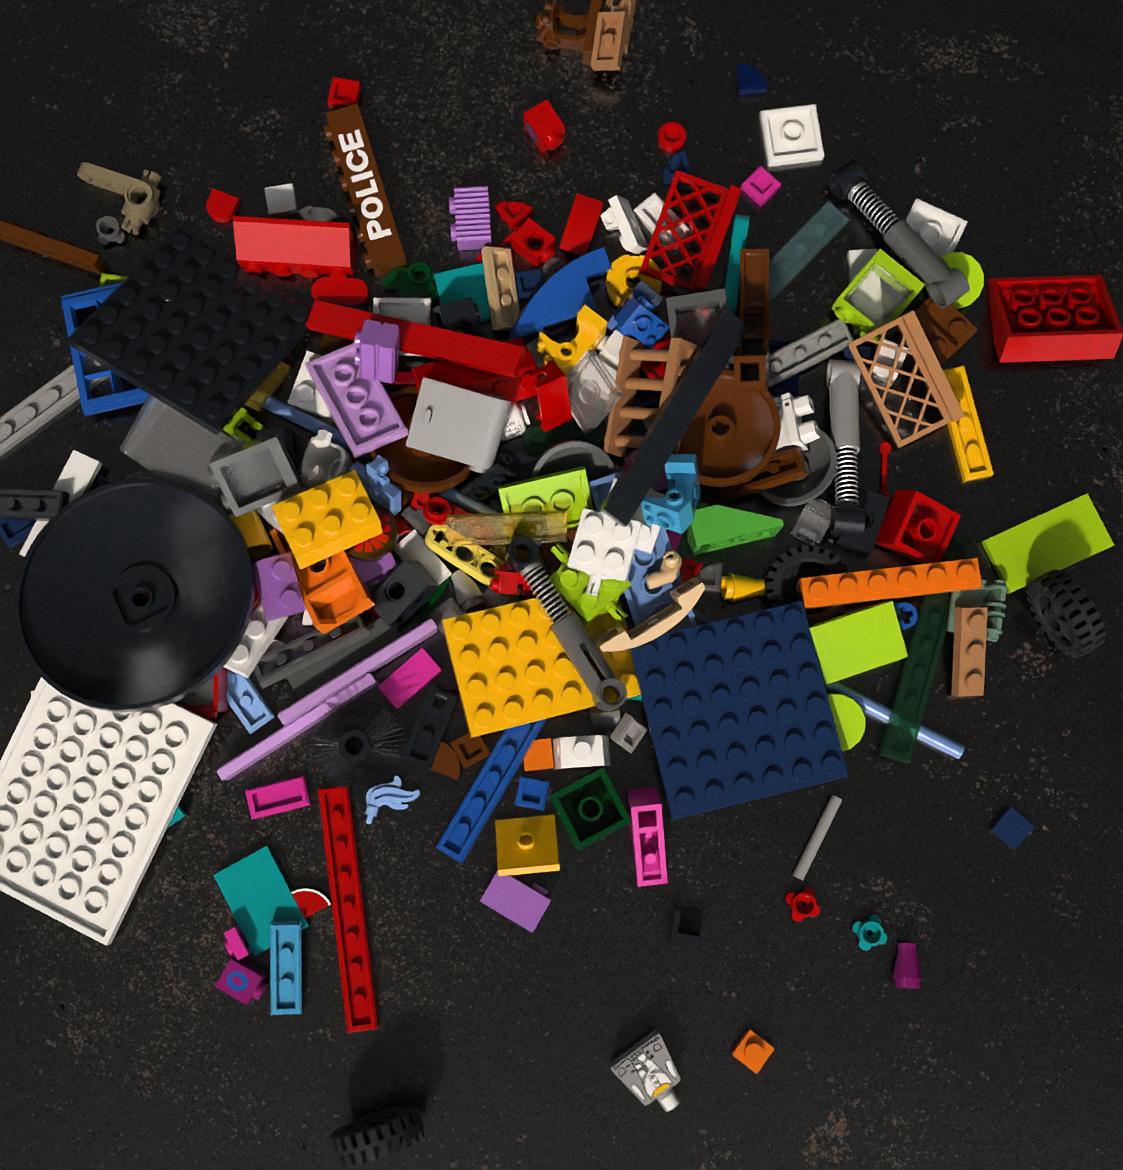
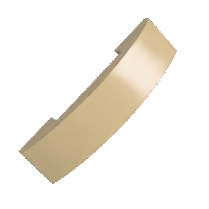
(684, 599)

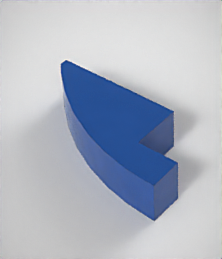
(562, 295)

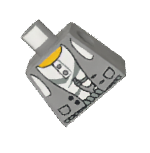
(649, 1071)

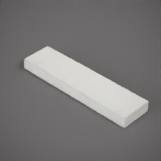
(75, 480)

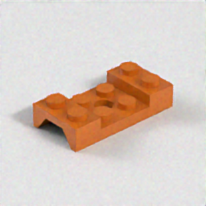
(331, 594)

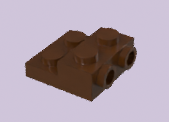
(944, 328)

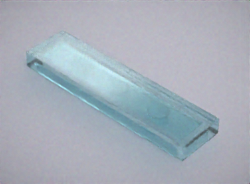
(804, 246)

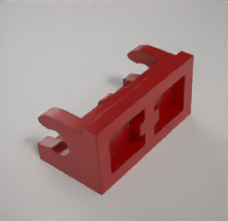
(552, 396)

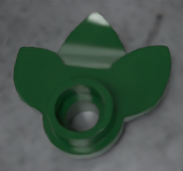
(407, 286)

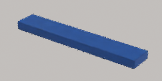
(488, 790)

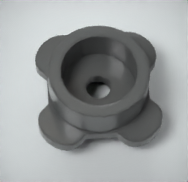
(106, 223)

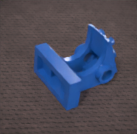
(636, 316)

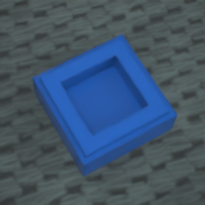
(532, 793)

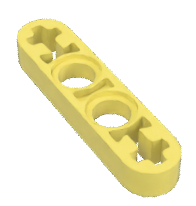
(472, 566)

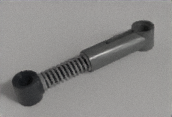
(943, 283)
(567, 627)

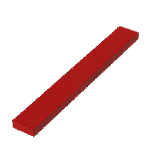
(422, 339)
(348, 909)

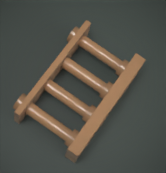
(627, 378)

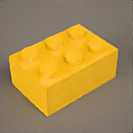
(327, 519)

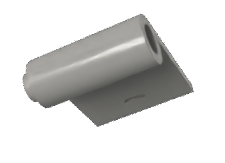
(462, 424)

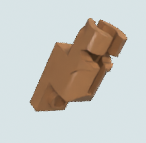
(612, 34)

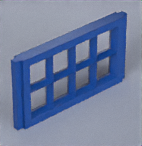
(106, 402)

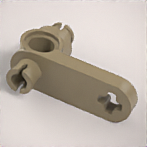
(131, 188)

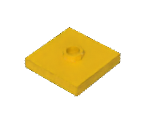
(526, 845)

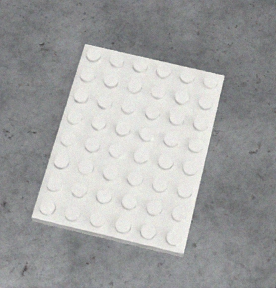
(90, 804)

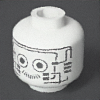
(516, 421)

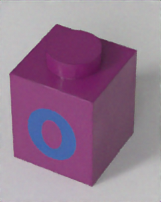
(242, 981)

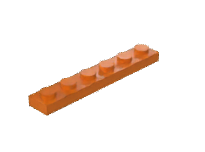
(890, 583)

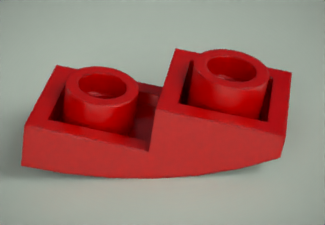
(581, 225)

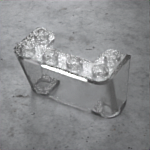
(176, 447)

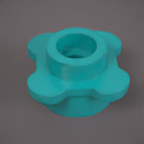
(877, 937)

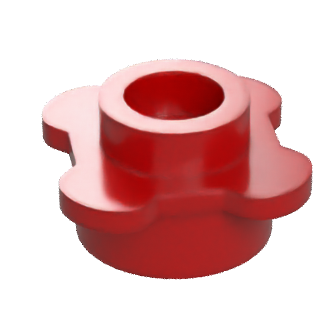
(811, 907)

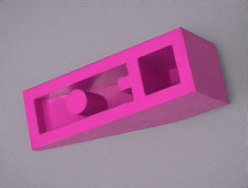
(647, 836)

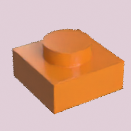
(752, 1050)

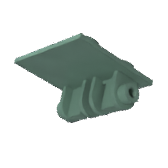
(990, 596)

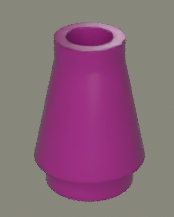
(907, 967)

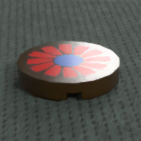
(380, 545)

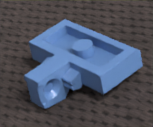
(377, 484)

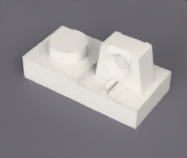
(622, 217)

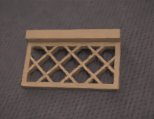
(929, 368)

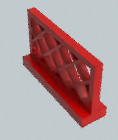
(714, 234)

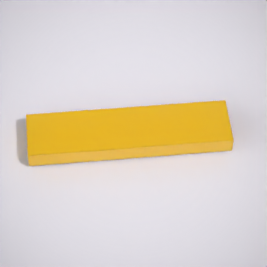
(967, 431)

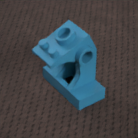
(678, 506)

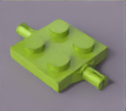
(573, 585)

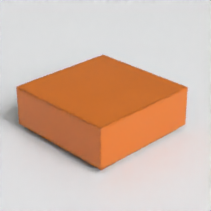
(539, 755)

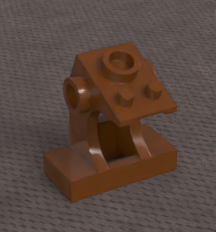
(554, 18)

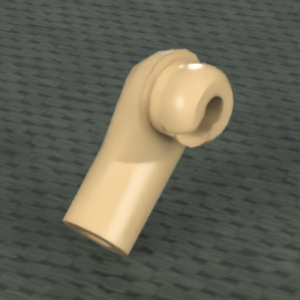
(668, 571)

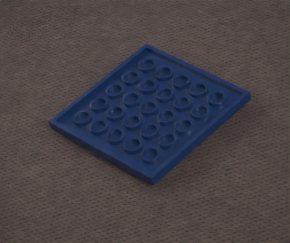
(738, 710)

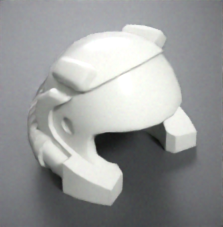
(323, 460)

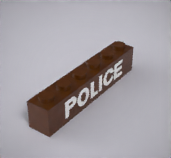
(366, 190)

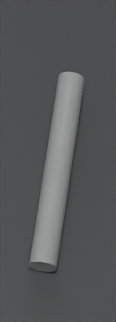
(817, 837)

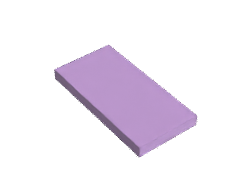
(356, 404)

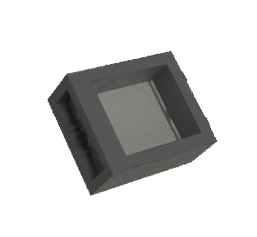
(695, 314)
(254, 474)

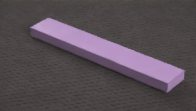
(366, 666)
(296, 727)

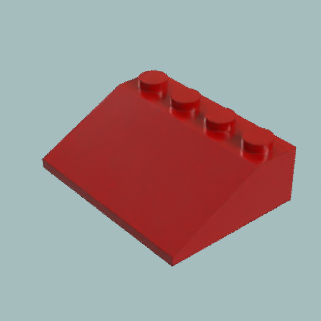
(1053, 318)

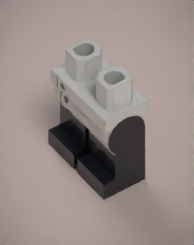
(792, 430)

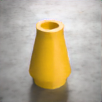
(740, 587)

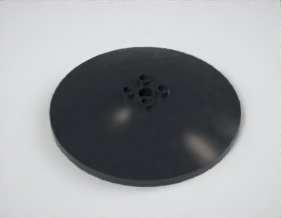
(83, 585)

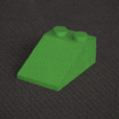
(724, 527)

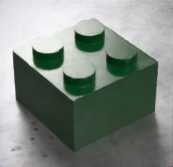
(589, 808)

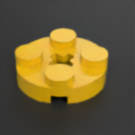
(624, 268)

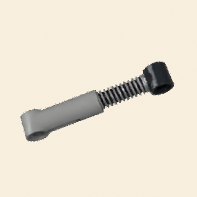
(843, 381)

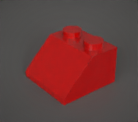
(917, 527)

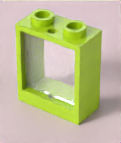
(877, 294)

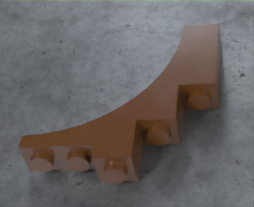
(754, 349)

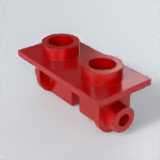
(508, 580)

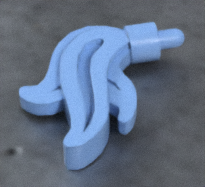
(389, 795)

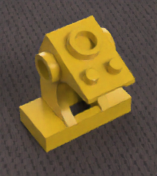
(589, 331)

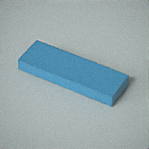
(286, 967)

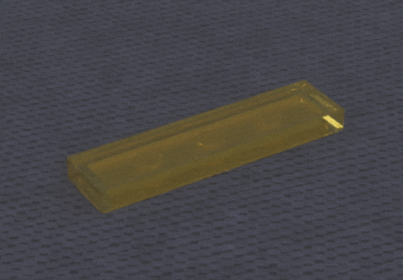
(504, 527)

